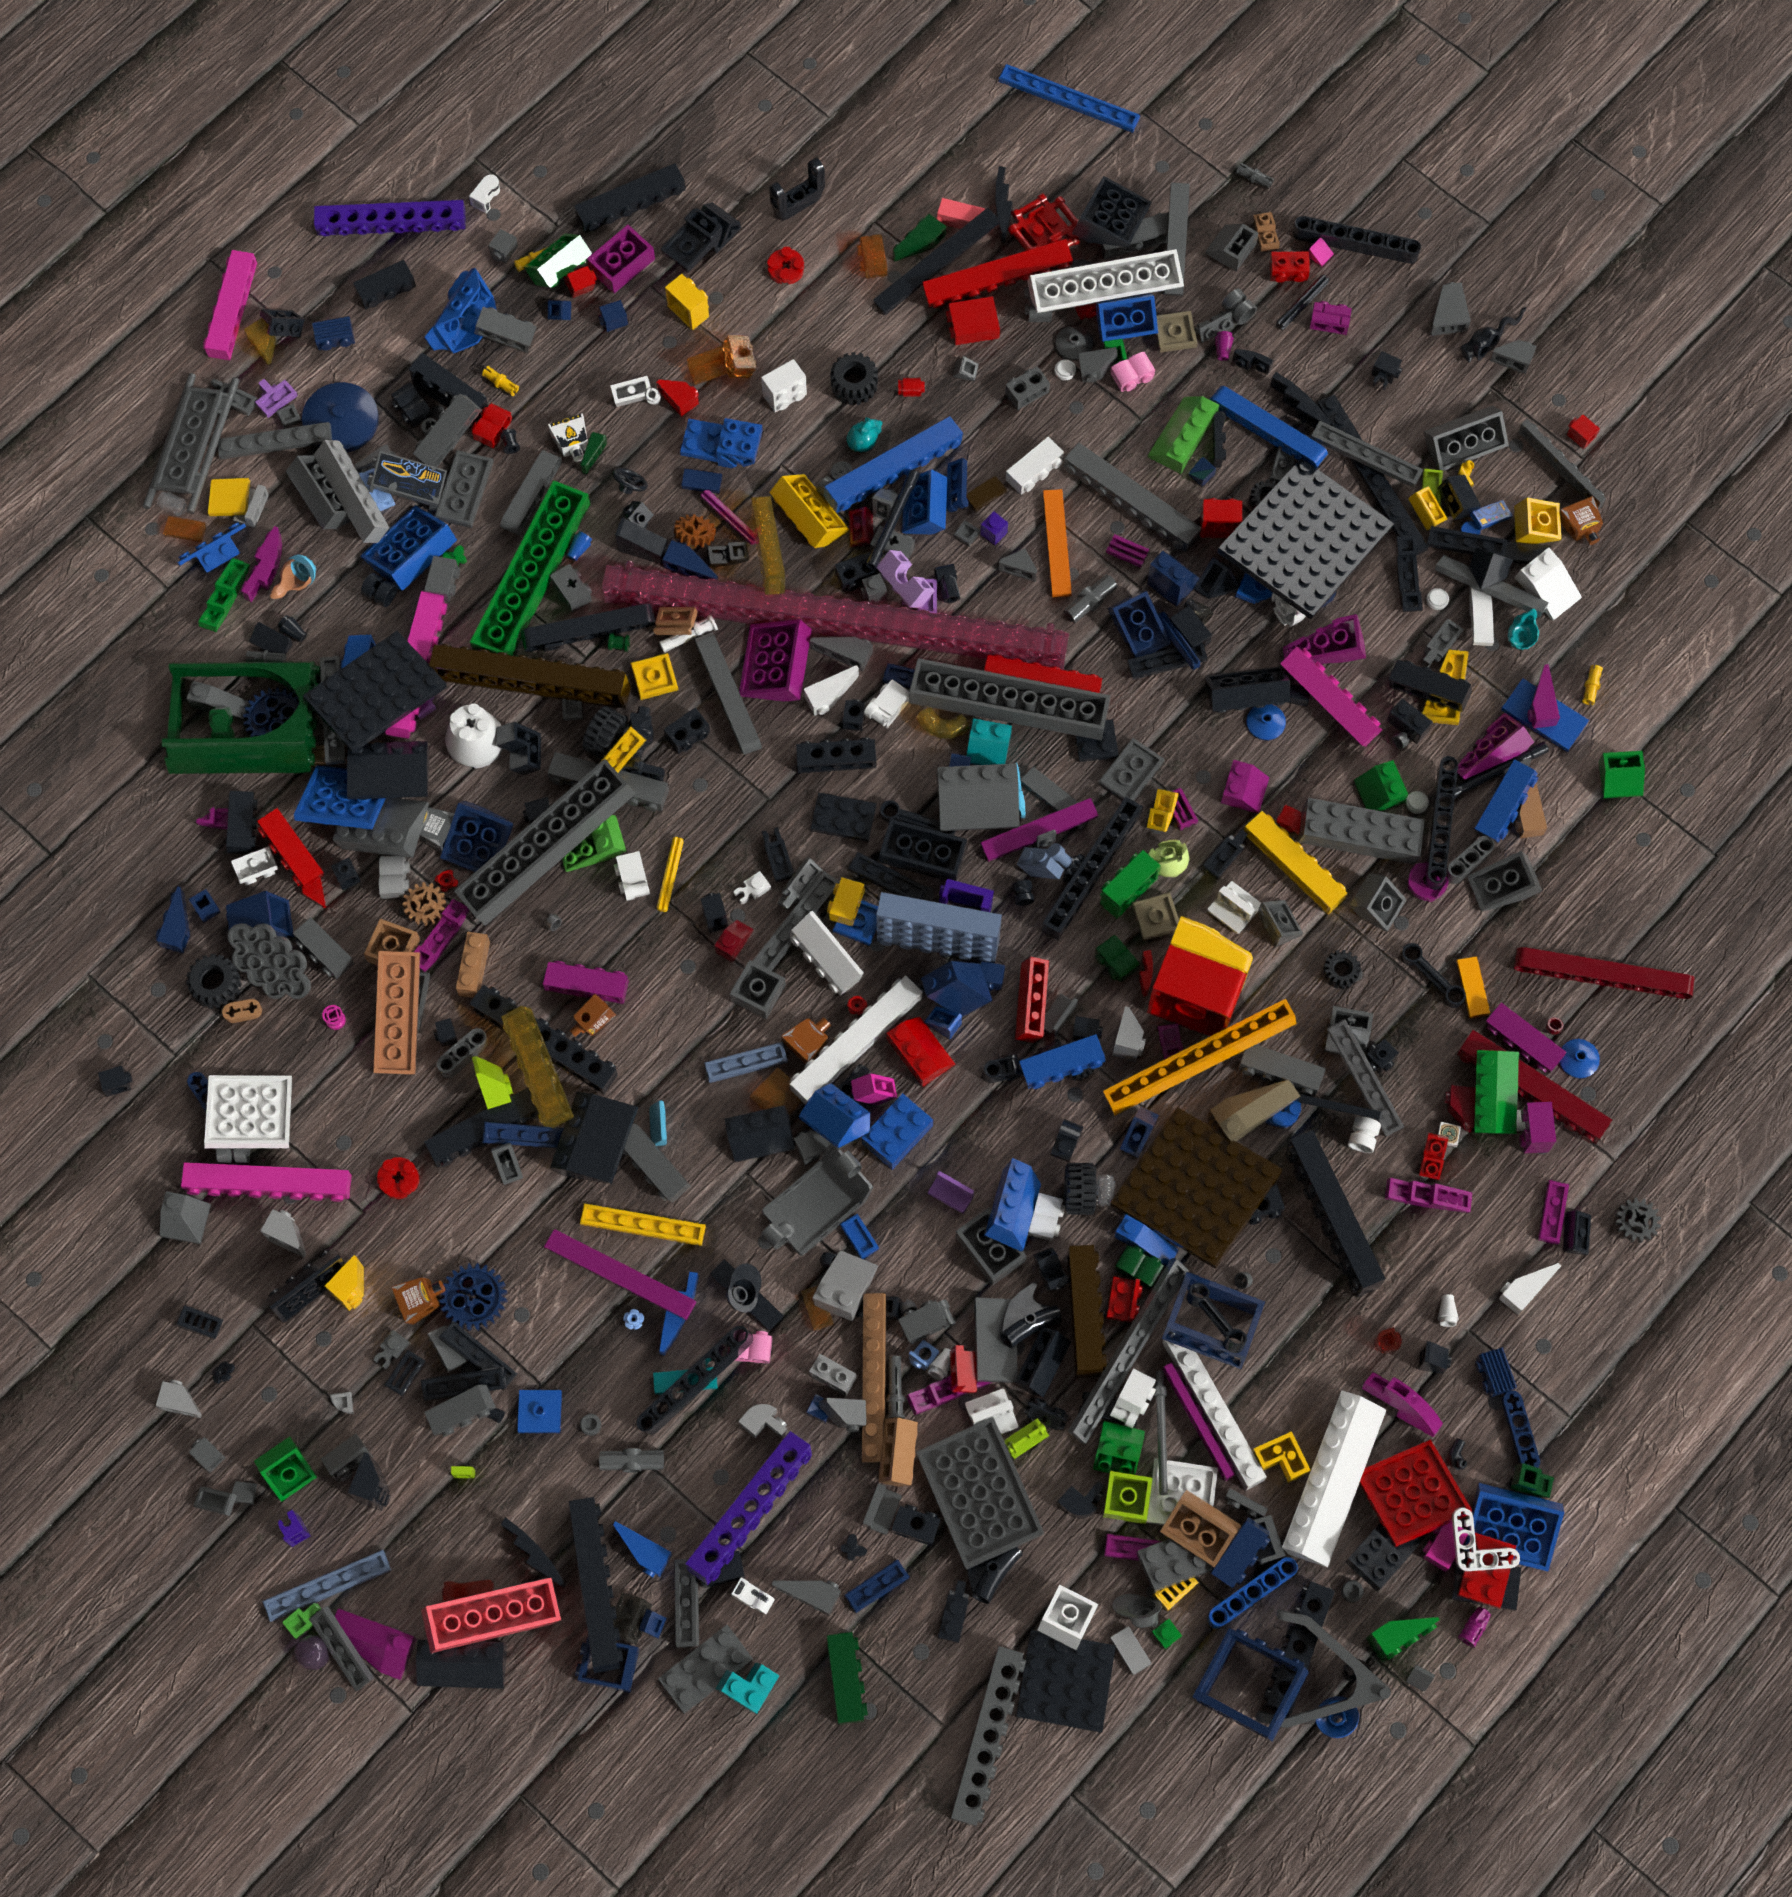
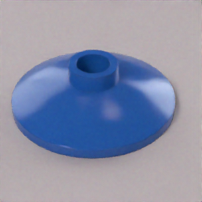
(1266, 729)
(1579, 1067)
(1342, 1729)

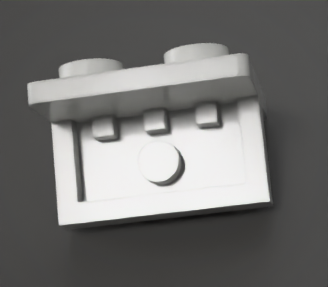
(1234, 907)
(993, 1405)

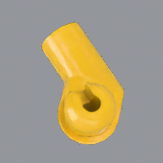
(1466, 469)

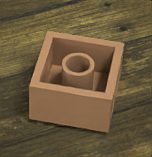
(390, 938)

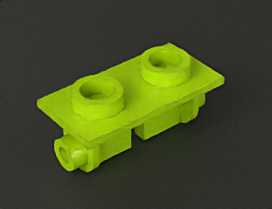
(1026, 1438)

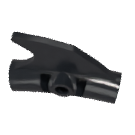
(1027, 1317)
(985, 1581)

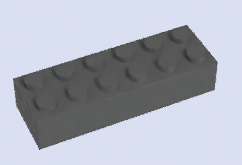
(1361, 831)

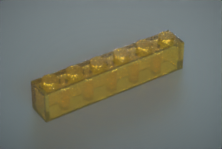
(767, 545)
(537, 1067)

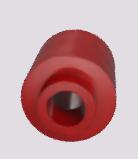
(911, 387)

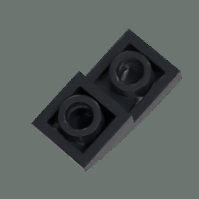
(1247, 358)

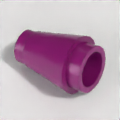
(1223, 345)

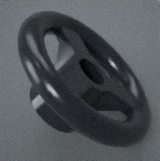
(628, 482)

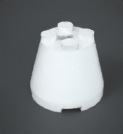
(474, 745)

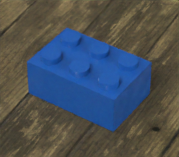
(1127, 317)
(897, 1131)

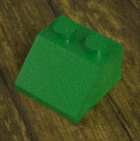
(1381, 787)
(285, 1469)

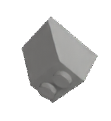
(1129, 1038)
(283, 1232)

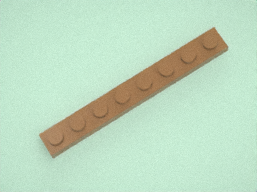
(873, 1375)

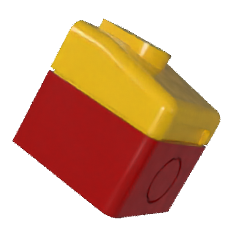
(1199, 979)

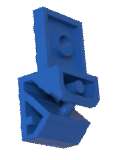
(725, 443)

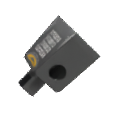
(436, 828)

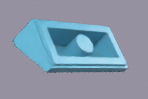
(658, 1123)

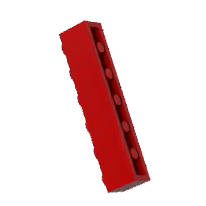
(1037, 672)

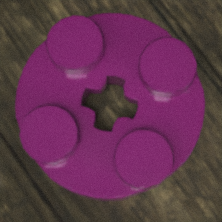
(1419, 888)

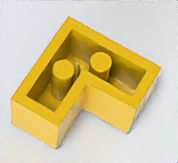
(1285, 1452)

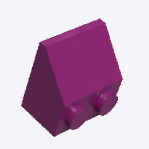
(1245, 787)

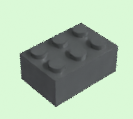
(990, 1256)

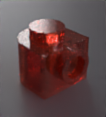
(1388, 1341)

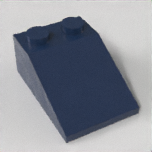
(1139, 624)

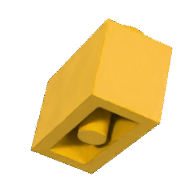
(846, 901)

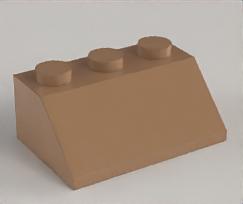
(1200, 1528)

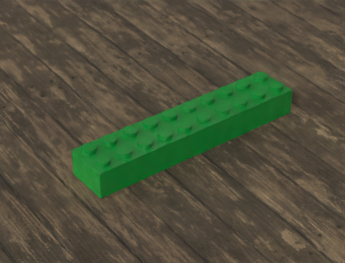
(531, 569)

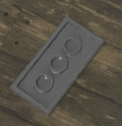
(464, 489)
(992, 1357)

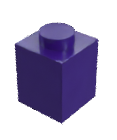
(994, 528)

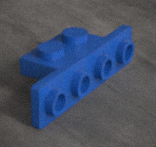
(215, 552)

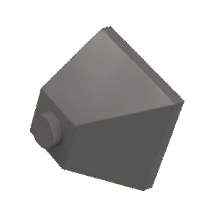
(183, 1217)

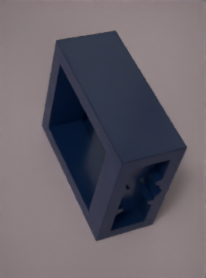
(628, 1674)

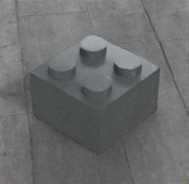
(757, 989)

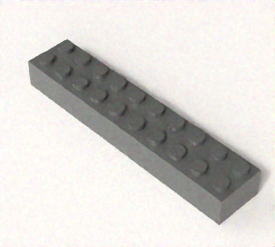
(1009, 699)
(544, 842)

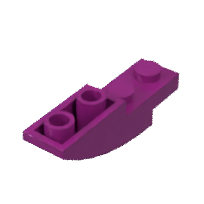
(268, 561)
(1411, 1405)

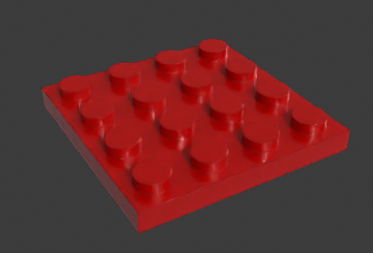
(1412, 1493)

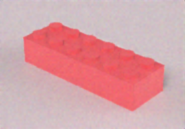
(490, 1615)

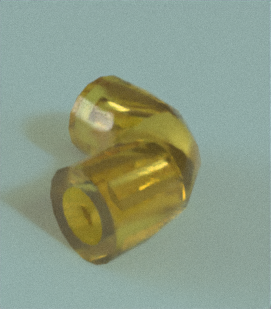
(941, 727)

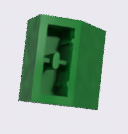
(1622, 774)
(1118, 1449)

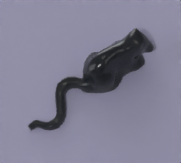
(1487, 338)

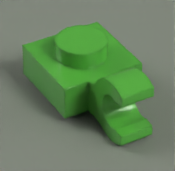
(299, 1621)

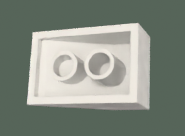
(1550, 581)

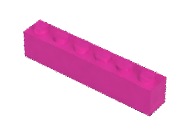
(230, 305)
(1331, 696)

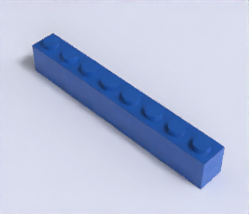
(893, 465)

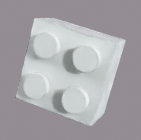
(784, 386)
(1067, 1617)

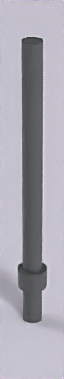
(1160, 1394)

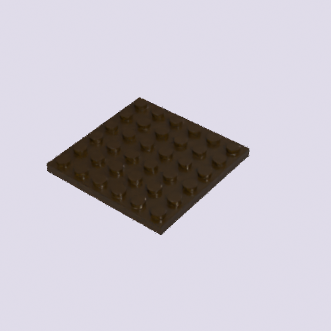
(1196, 1187)

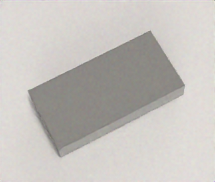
(1130, 1650)

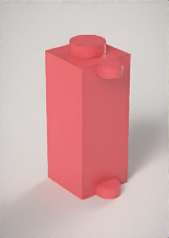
(956, 213)

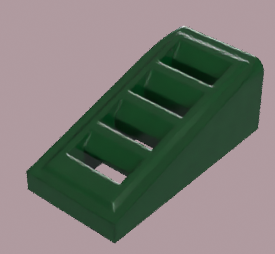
(594, 448)

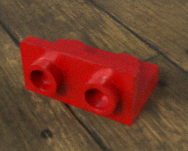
(1123, 1299)

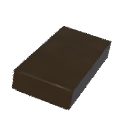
(985, 493)

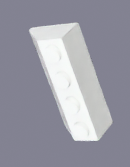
(826, 954)

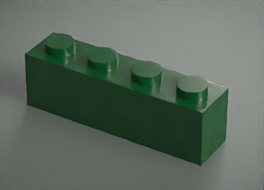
(845, 1678)

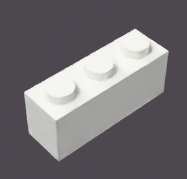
(1034, 466)

